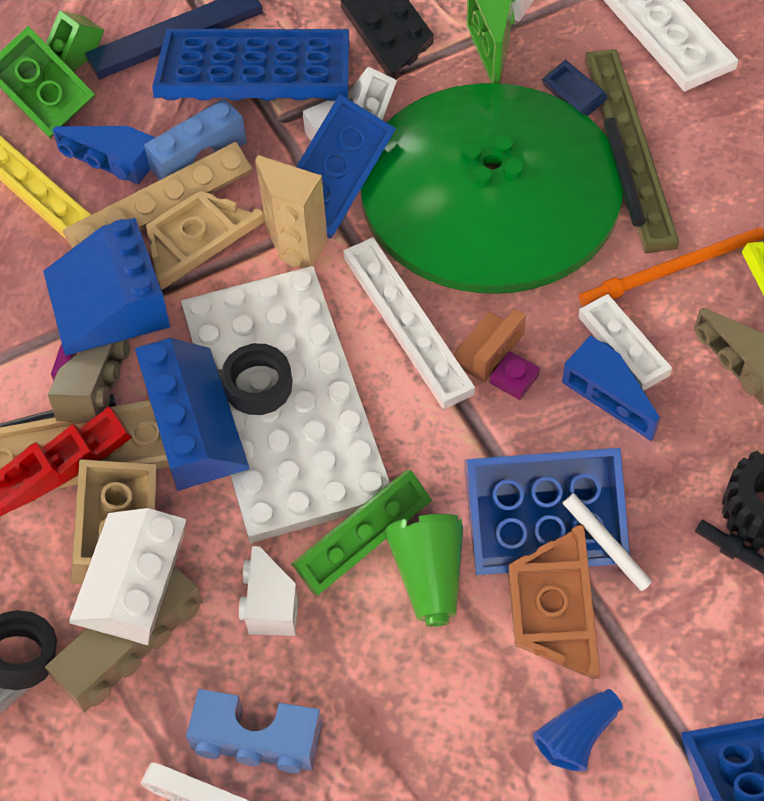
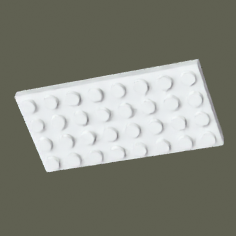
(316, 450)

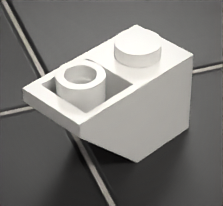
(270, 597)

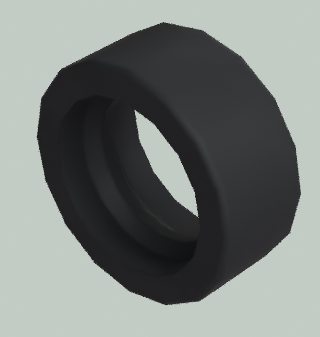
(250, 356)
(36, 628)

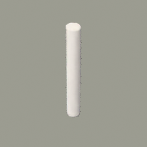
(607, 542)

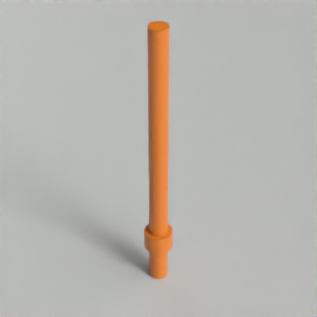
(616, 287)

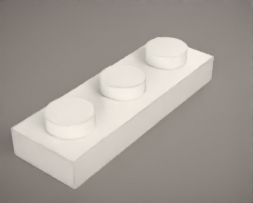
(614, 327)

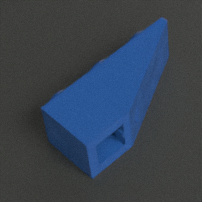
(108, 148)

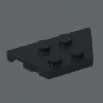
(390, 31)

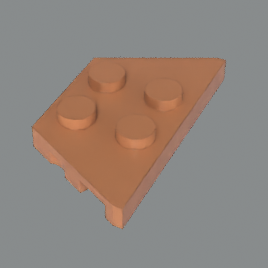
(555, 604)

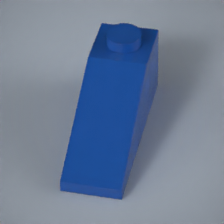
(607, 382)

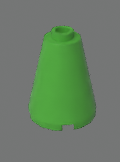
(429, 564)

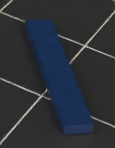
(148, 42)

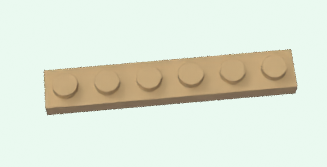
(154, 200)

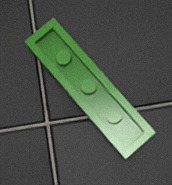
(360, 532)

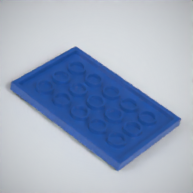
(253, 64)

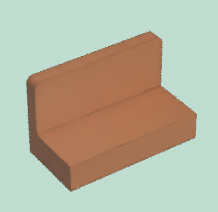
(490, 343)

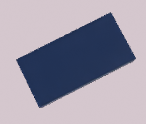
(574, 88)

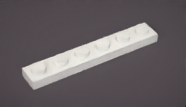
(409, 324)

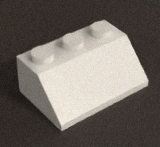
(129, 574)

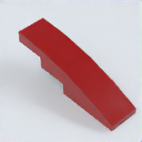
(50, 466)

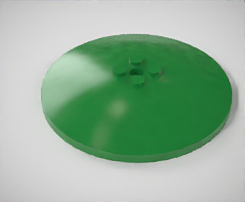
(498, 227)

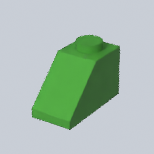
(72, 37)

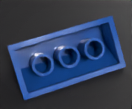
(191, 412)

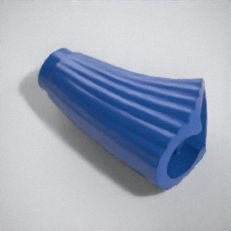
(571, 734)

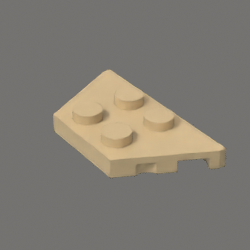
(195, 233)

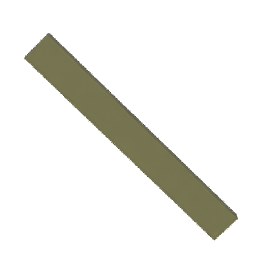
(608, 74)

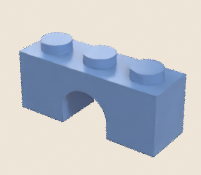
(180, 145)
(287, 741)

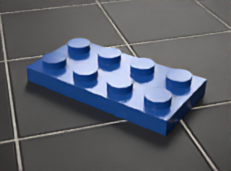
(344, 155)

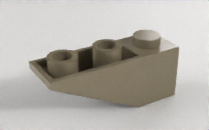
(737, 349)
(85, 382)

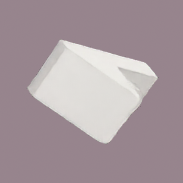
(373, 91)

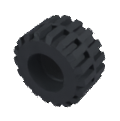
(741, 502)

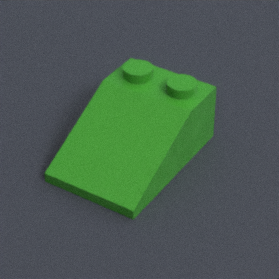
(490, 28)
(41, 82)

